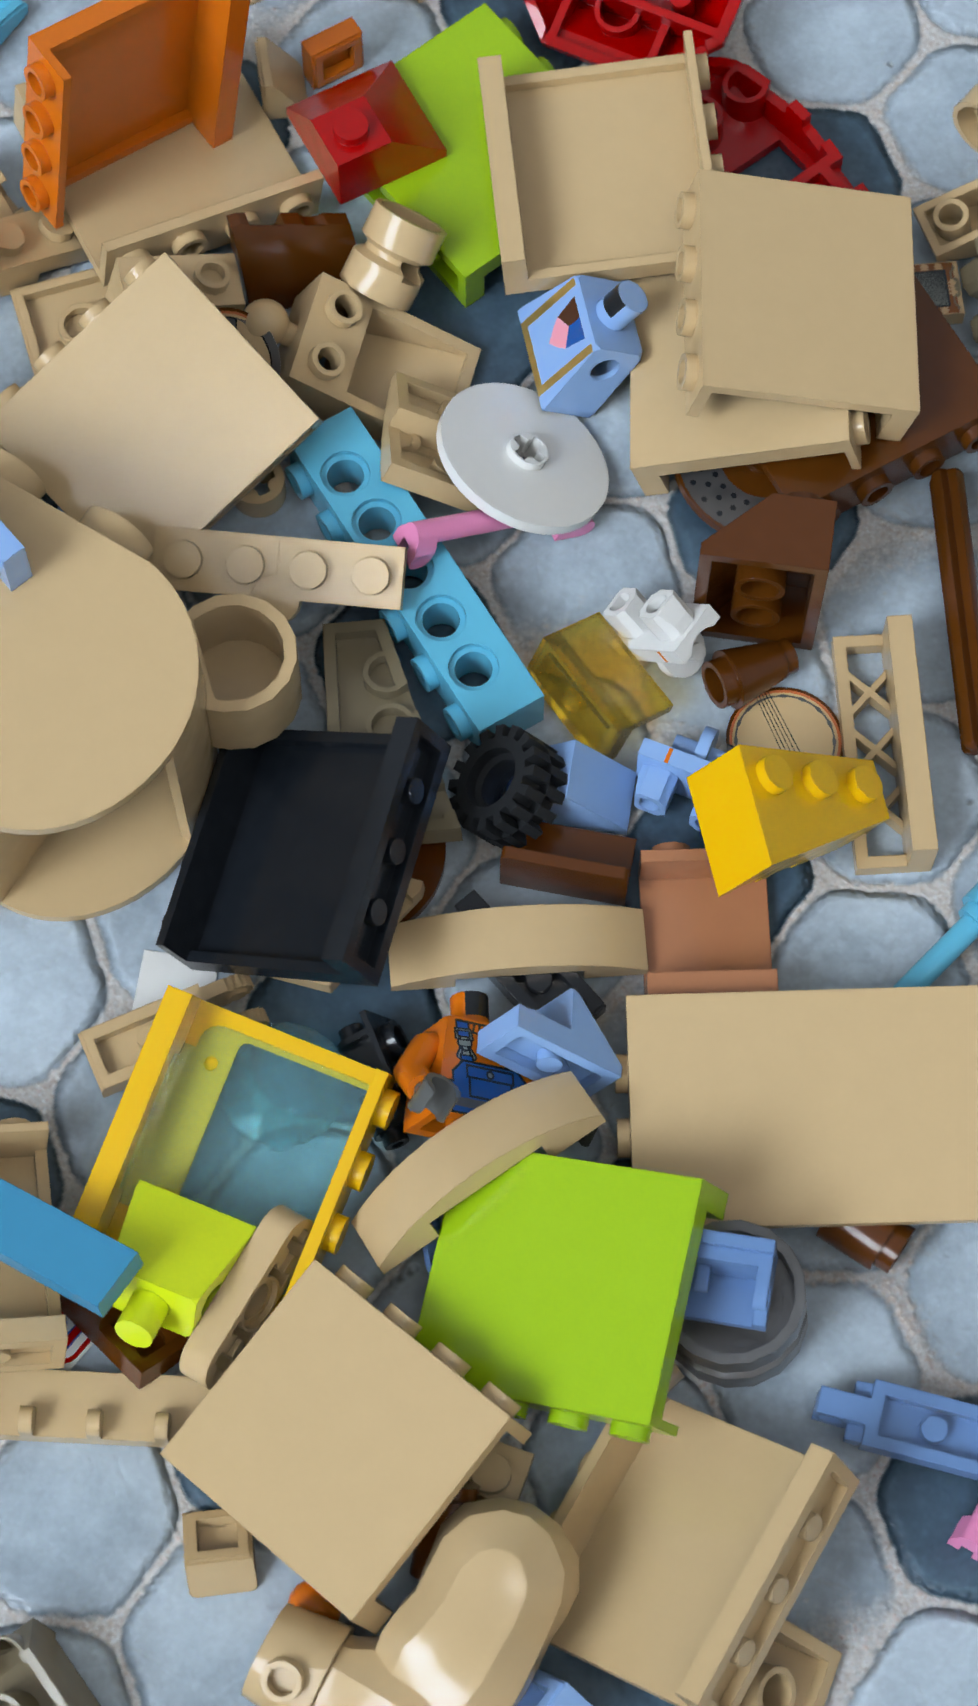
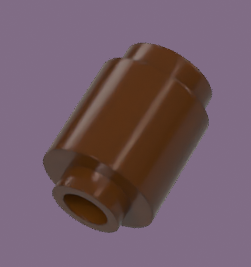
(869, 1244)

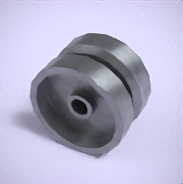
(747, 1356)

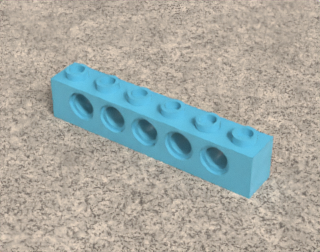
(346, 452)

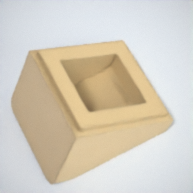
(279, 78)
(217, 1554)

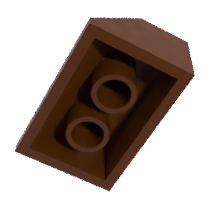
(769, 570)

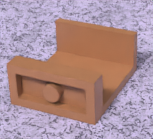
(693, 934)

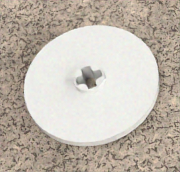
(482, 451)

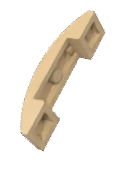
(517, 942)
(468, 1156)

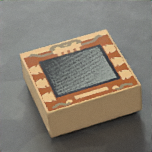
(944, 287)

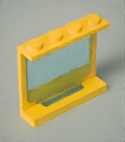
(240, 1125)

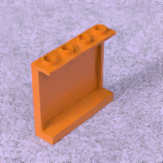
(122, 81)

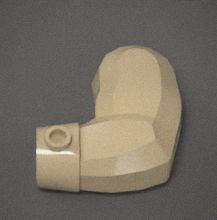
(460, 1638)

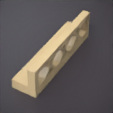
(906, 735)

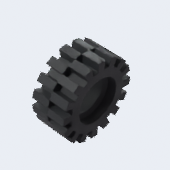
(529, 797)

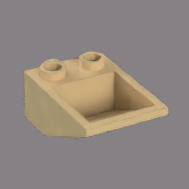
(361, 349)

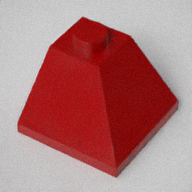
(366, 132)

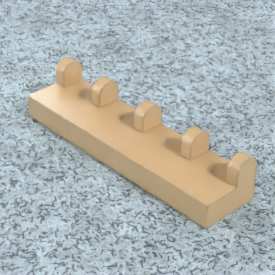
(94, 1407)

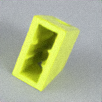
(185, 1262)

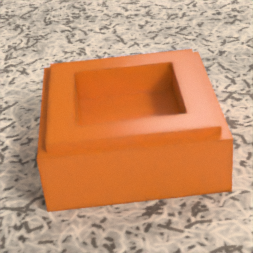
(332, 53)

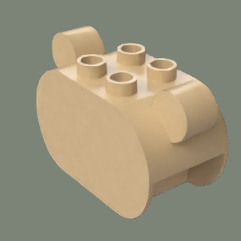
(116, 706)

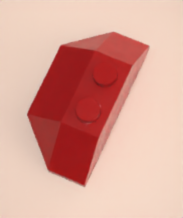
(631, 28)

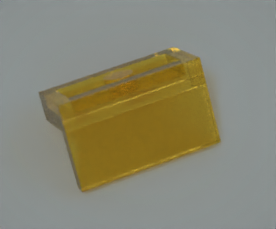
(596, 684)

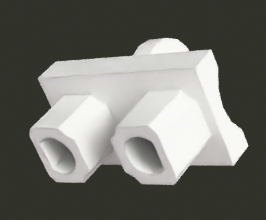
(662, 629)

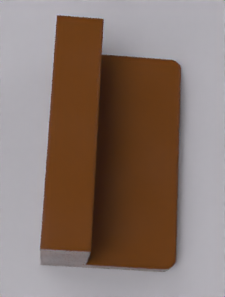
(571, 864)

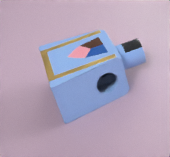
(582, 341)

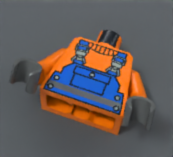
(447, 1075)

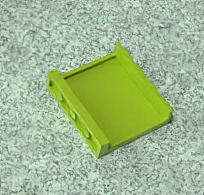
(459, 187)
(571, 1288)

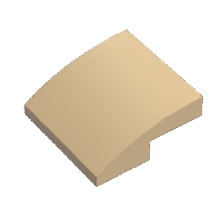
(409, 441)

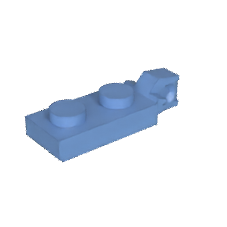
(904, 1424)

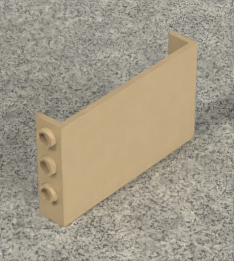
(810, 1101)

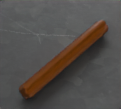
(959, 595)

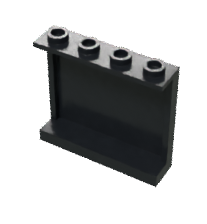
(305, 854)

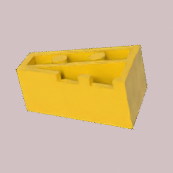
(780, 809)

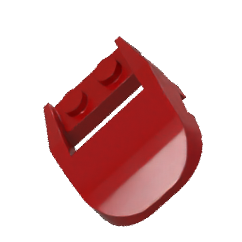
(758, 121)

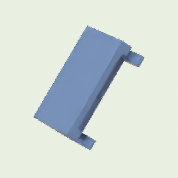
(733, 1280)

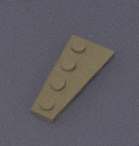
(367, 694)

